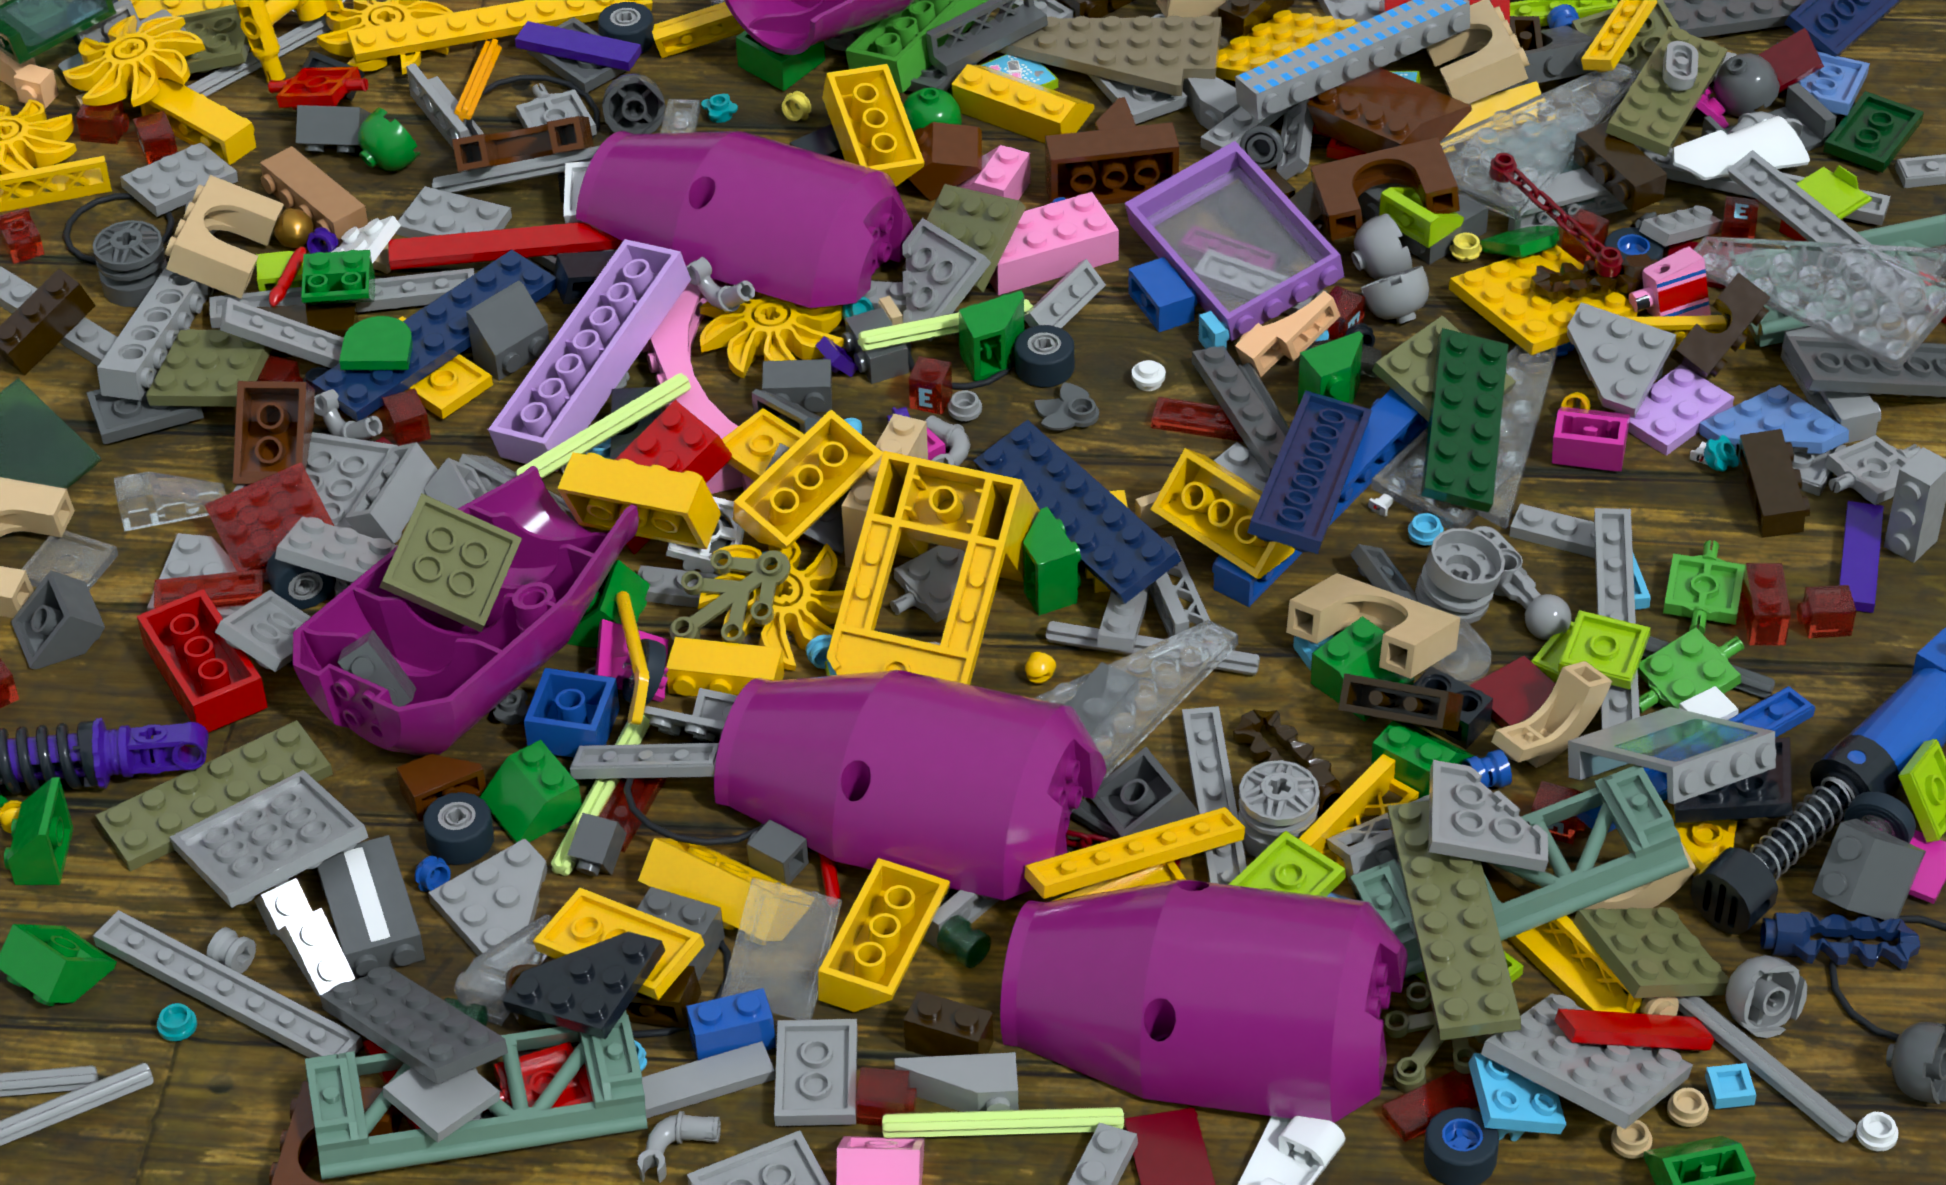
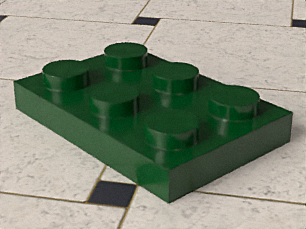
(1873, 131)

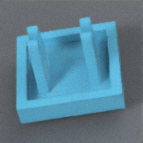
(1514, 1102)

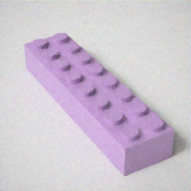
(591, 351)

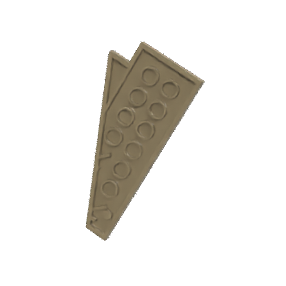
(1128, 50)

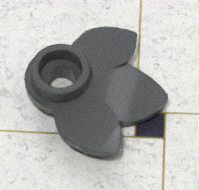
(1069, 410)

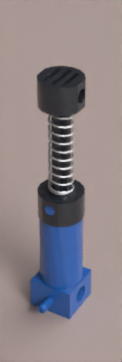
(1741, 885)

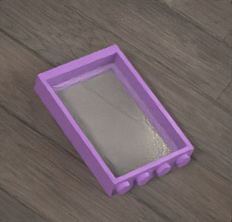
(1235, 239)

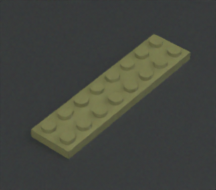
(1453, 932)

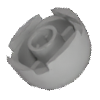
(1380, 249)
(1398, 295)
(1765, 995)

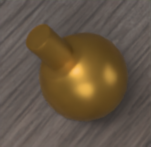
(293, 228)

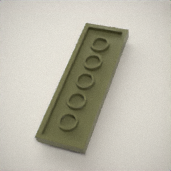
(1651, 110)
(143, 824)

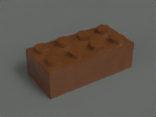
(1110, 162)

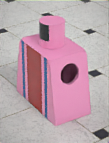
(1674, 286)

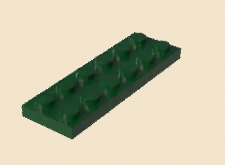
(1465, 420)

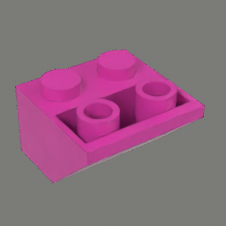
(1590, 438)

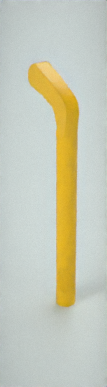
(636, 656)

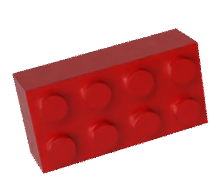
(680, 445)
(201, 669)

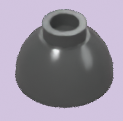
(1263, 146)

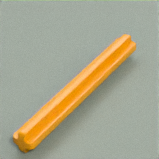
(478, 80)

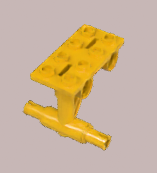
(258, 21)

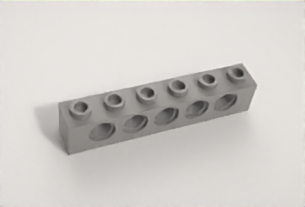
(149, 335)

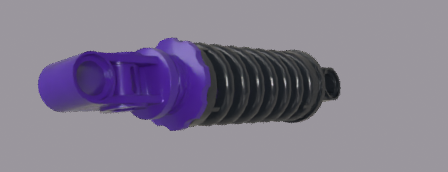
(97, 753)

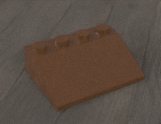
(1385, 112)

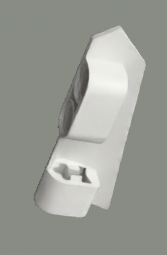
(1717, 152)
(1293, 1151)

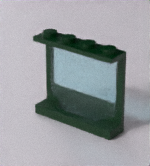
(38, 25)

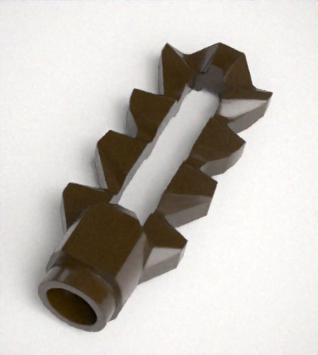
(1627, 281)
(1250, 732)

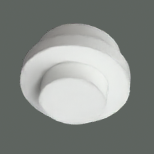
(1148, 375)
(1877, 1131)

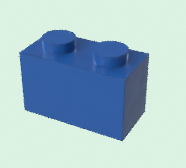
(1162, 294)
(730, 1023)

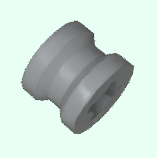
(231, 950)

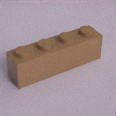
(307, 188)

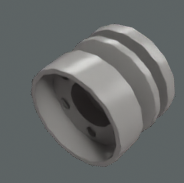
(1461, 573)
(1276, 799)

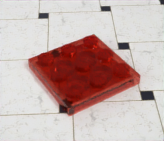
(262, 514)

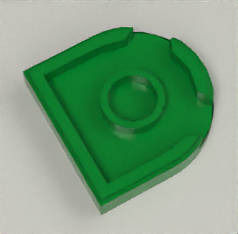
(1522, 241)
(377, 345)

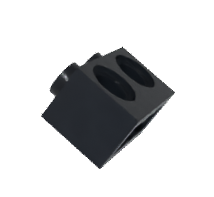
(1475, 710)

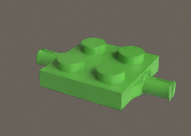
(1704, 588)
(1688, 669)

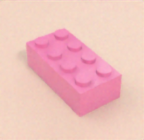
(1054, 241)

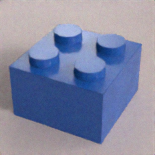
(571, 711)

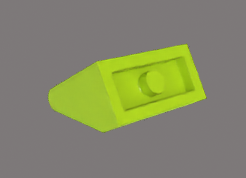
(1413, 219)

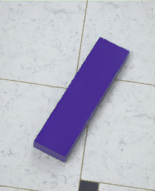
(578, 46)
(1861, 553)

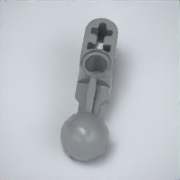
(1544, 613)

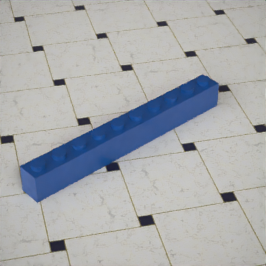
(1389, 431)

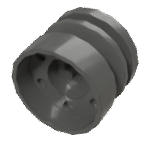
(129, 261)

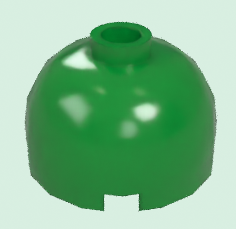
(931, 106)
(385, 143)

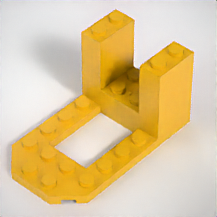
(908, 509)

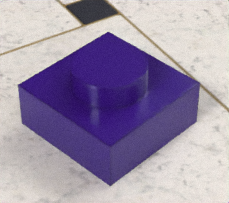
(839, 357)

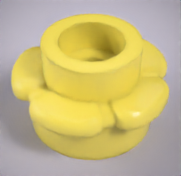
(796, 106)
(1466, 247)

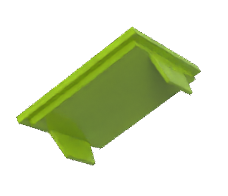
(1835, 190)

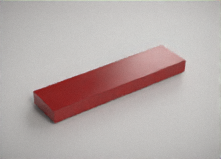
(1634, 1029)

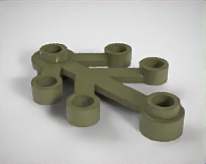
(734, 593)
(1428, 1047)

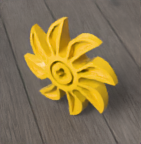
(373, 13)
(134, 60)
(32, 140)
(768, 329)
(798, 604)

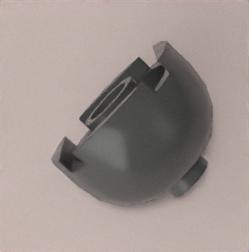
(1745, 84)
(633, 104)
(1920, 1061)

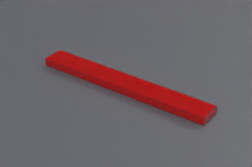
(495, 243)

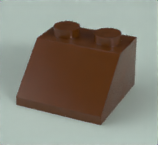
(949, 155)

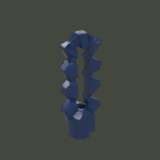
(1790, 937)

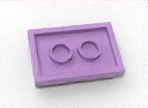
(1676, 408)

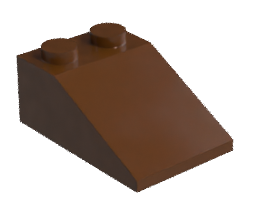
(271, 428)

